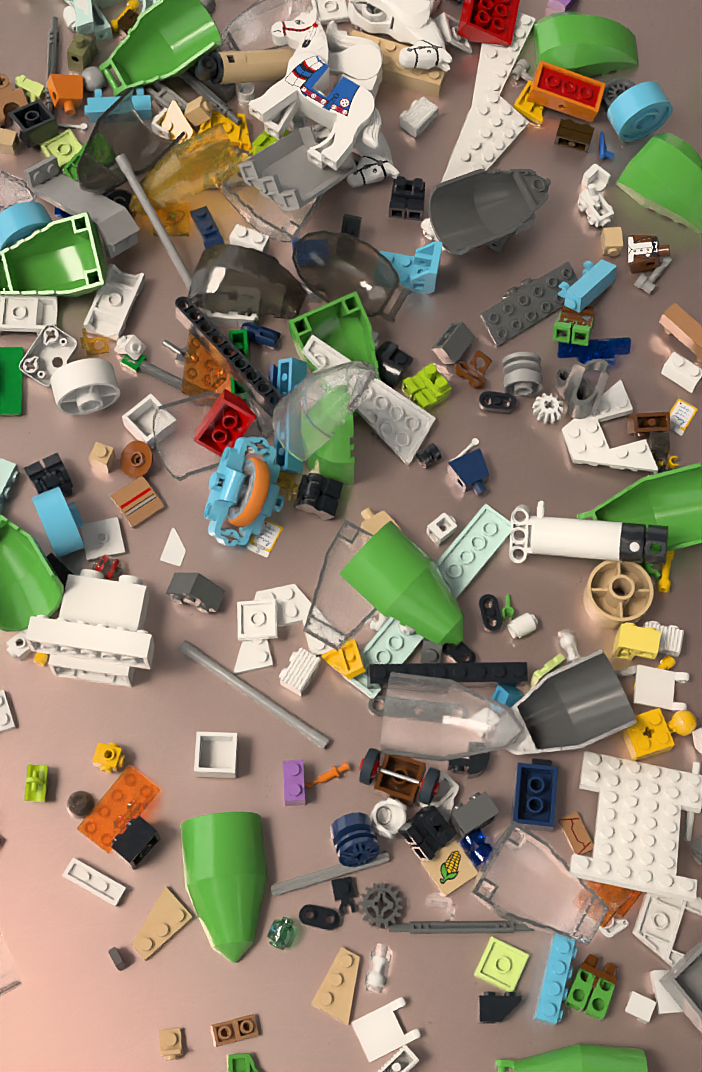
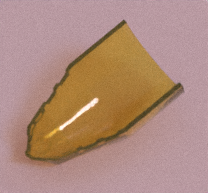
(189, 169)

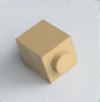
(199, 111)
(8, 142)
(612, 241)
(102, 457)

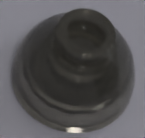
(80, 804)

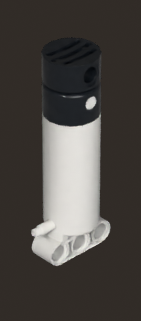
(586, 538)

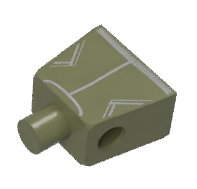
(81, 53)

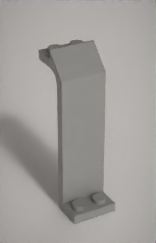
(109, 217)

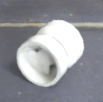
(245, 93)

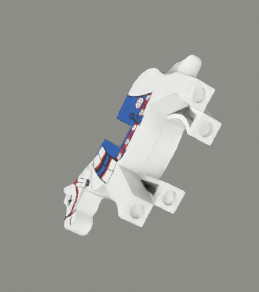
(346, 110)

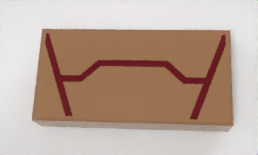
(576, 834)

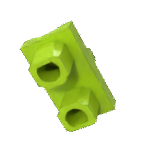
(36, 783)

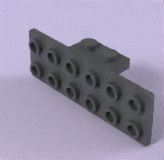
(527, 304)

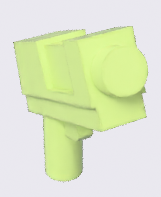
(31, 89)

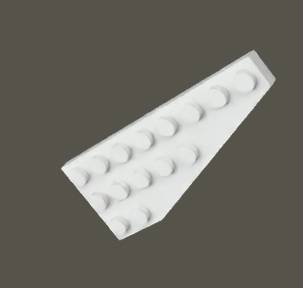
(485, 135)

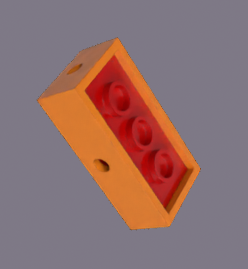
(566, 91)

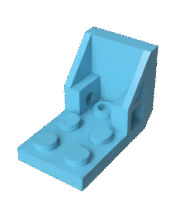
(418, 271)

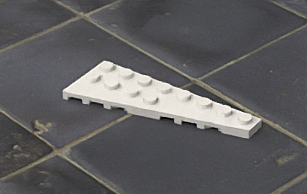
(498, 60)
(384, 409)

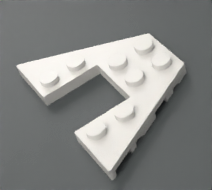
(589, 446)
(291, 609)

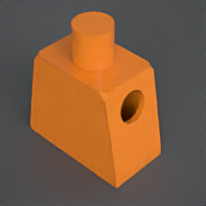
(66, 91)

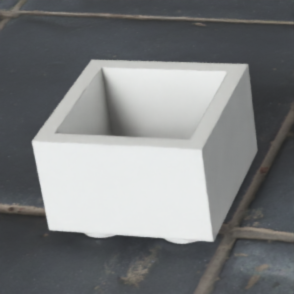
(140, 420)
(216, 754)

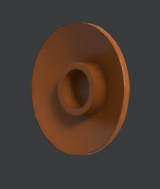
(130, 459)

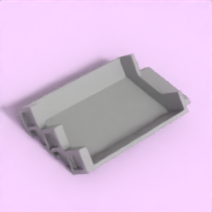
(287, 174)

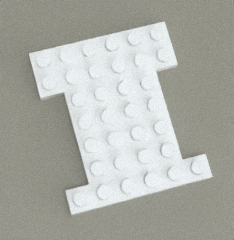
(637, 825)

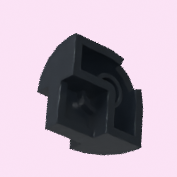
(392, 363)

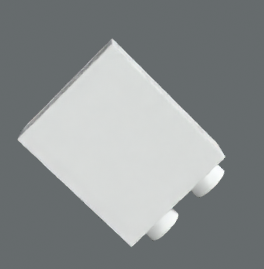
(107, 603)

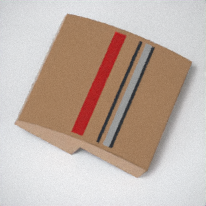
(137, 501)

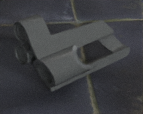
(578, 391)

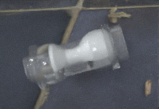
(568, 642)
(375, 979)

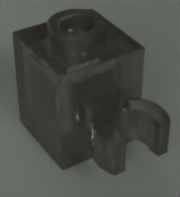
(659, 446)

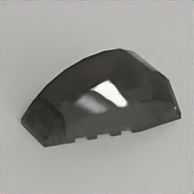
(244, 283)

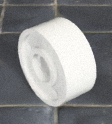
(85, 386)

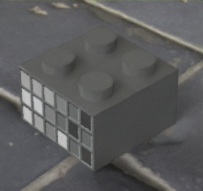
(474, 815)

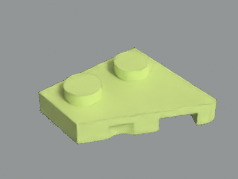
(552, 665)

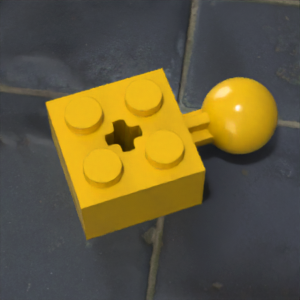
(660, 739)

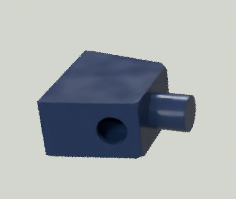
(470, 472)

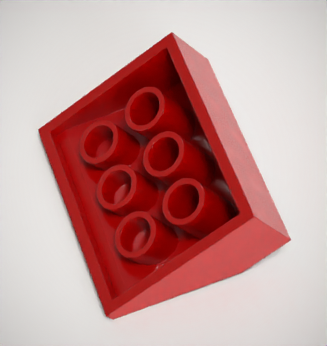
(488, 21)

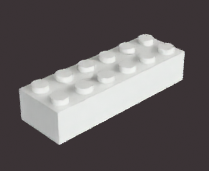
(90, 641)

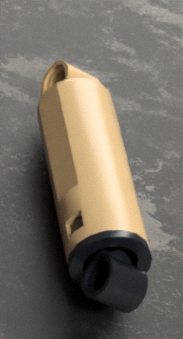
(244, 66)

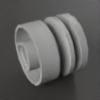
(522, 374)

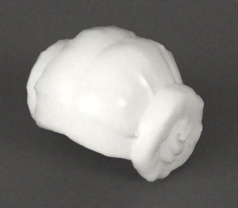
(388, 817)

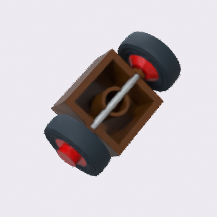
(399, 778)

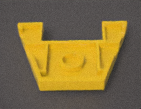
(237, 134)

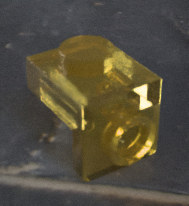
(289, 483)

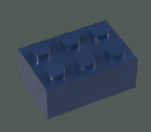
(534, 796)

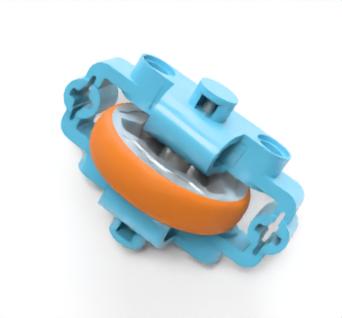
(243, 491)

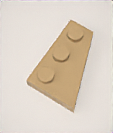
(162, 924)
(338, 987)

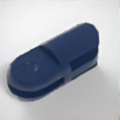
(261, 334)

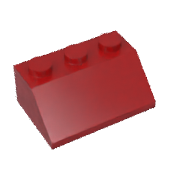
(224, 423)

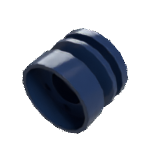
(354, 839)

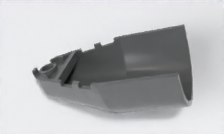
(484, 206)
(572, 708)

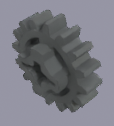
(370, 905)

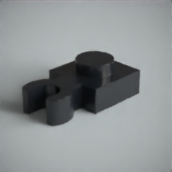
(343, 892)

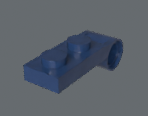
(206, 227)

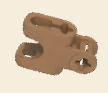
(9, 98)

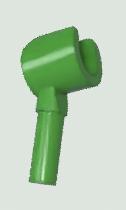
(508, 610)

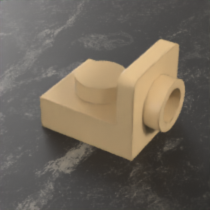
(170, 1043)

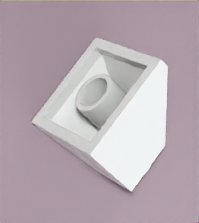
(449, 28)

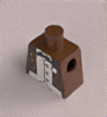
(645, 252)

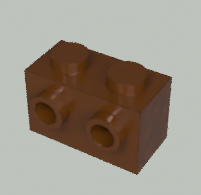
(648, 423)

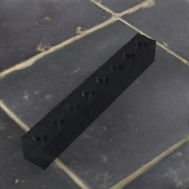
(466, 674)

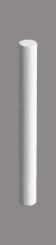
(690, 815)

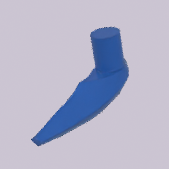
(603, 149)

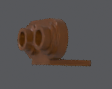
(470, 371)

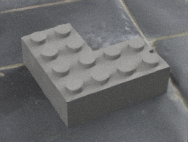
(685, 984)

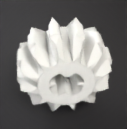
(548, 408)

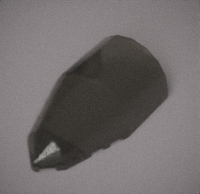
(118, 133)

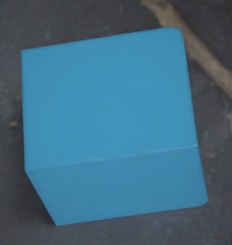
(507, 695)

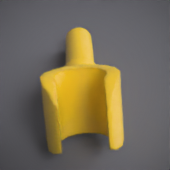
(669, 464)

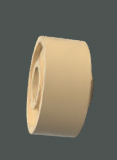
(607, 607)

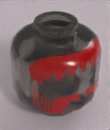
(108, 566)

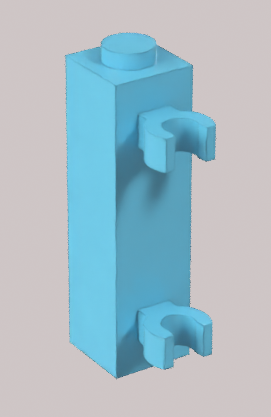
(99, 104)
(589, 286)

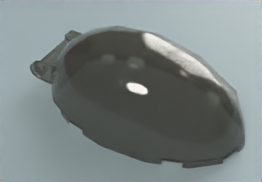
(342, 264)

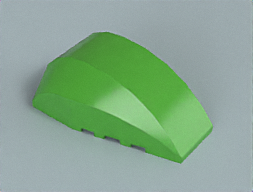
(584, 43)
(667, 180)
(55, 261)
(341, 326)

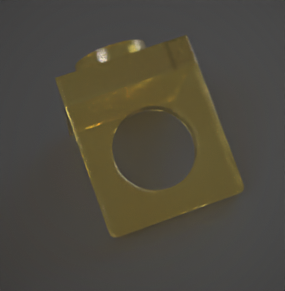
(88, 344)

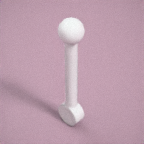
(83, 126)
(475, 442)

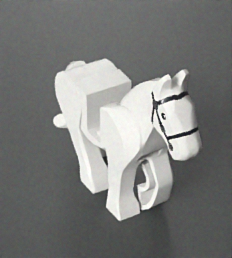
(408, 23)
(361, 63)

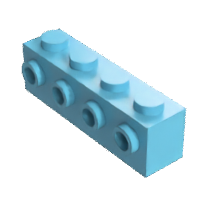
(554, 979)

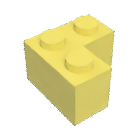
(636, 641)

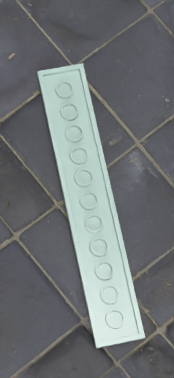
(458, 567)

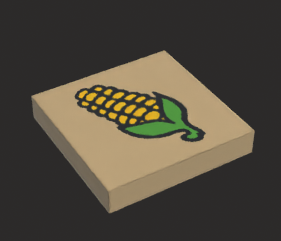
(450, 868)

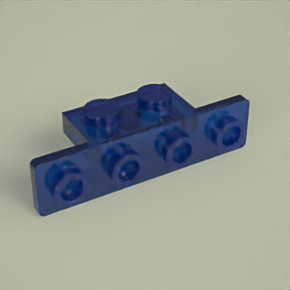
(596, 349)

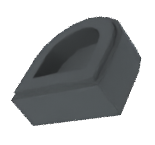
(117, 959)

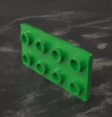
(11, 381)

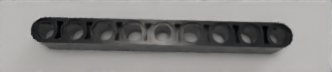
(227, 354)

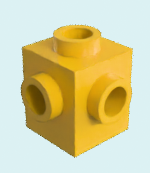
(103, 754)

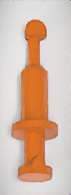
(329, 774)

